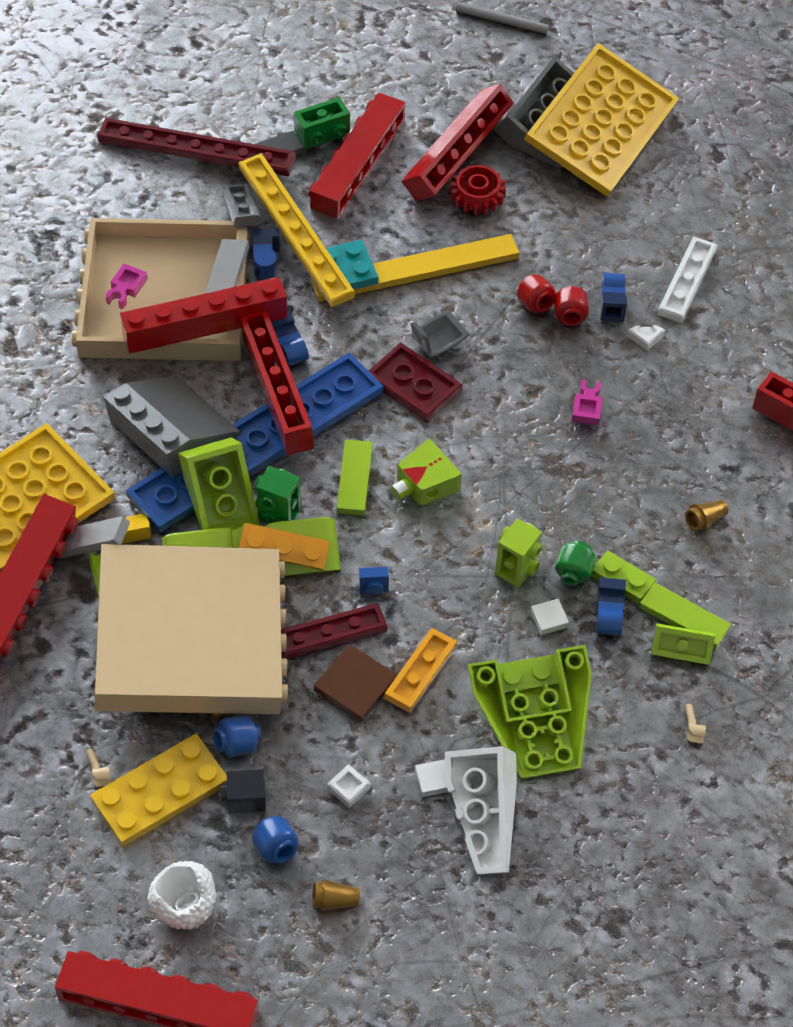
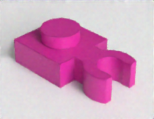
(126, 282)
(587, 405)

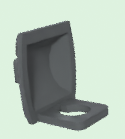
(439, 334)

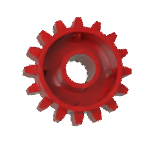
(477, 189)

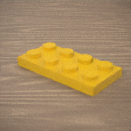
(159, 790)

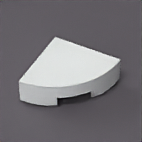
(646, 336)

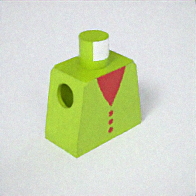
(426, 475)

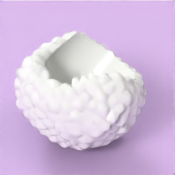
(182, 895)

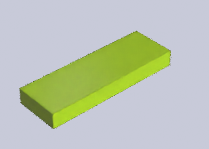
(354, 477)
(683, 613)

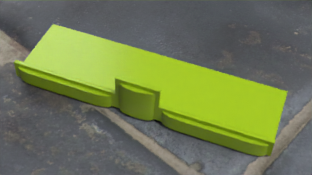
(318, 527)

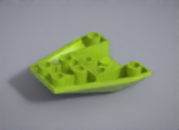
(537, 708)

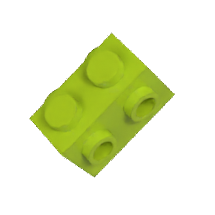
(518, 552)

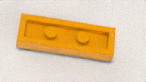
(292, 547)
(420, 670)

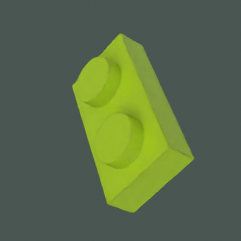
(614, 567)
(683, 644)

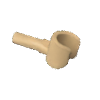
(695, 732)
(101, 775)

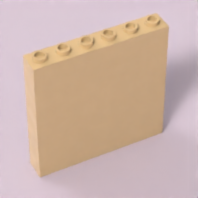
(178, 266)
(190, 630)

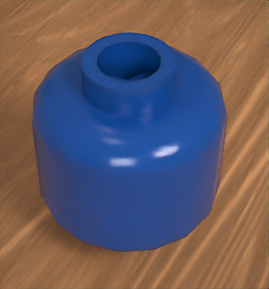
(236, 736)
(275, 839)

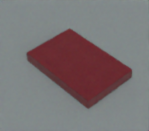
(415, 382)

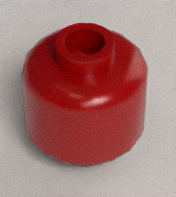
(536, 294)
(571, 305)

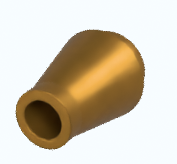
(703, 515)
(333, 895)

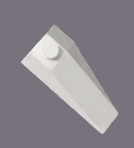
(484, 797)

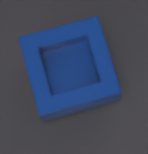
(373, 580)

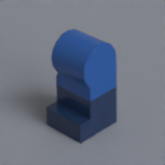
(265, 245)
(613, 296)
(290, 340)
(610, 606)

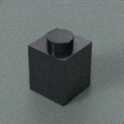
(244, 791)

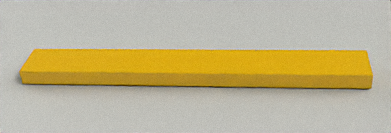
(297, 230)
(439, 262)

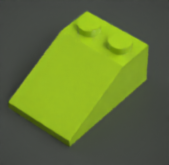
(219, 485)

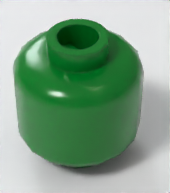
(575, 562)

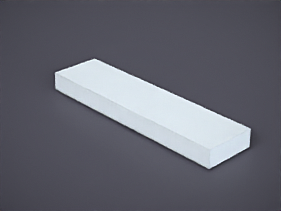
(687, 279)

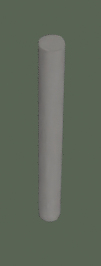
(502, 18)

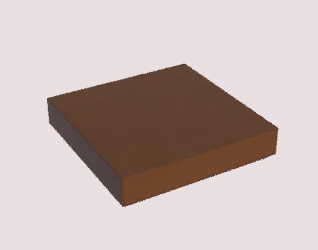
(355, 682)

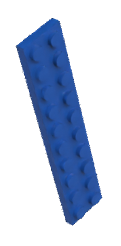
(326, 398)

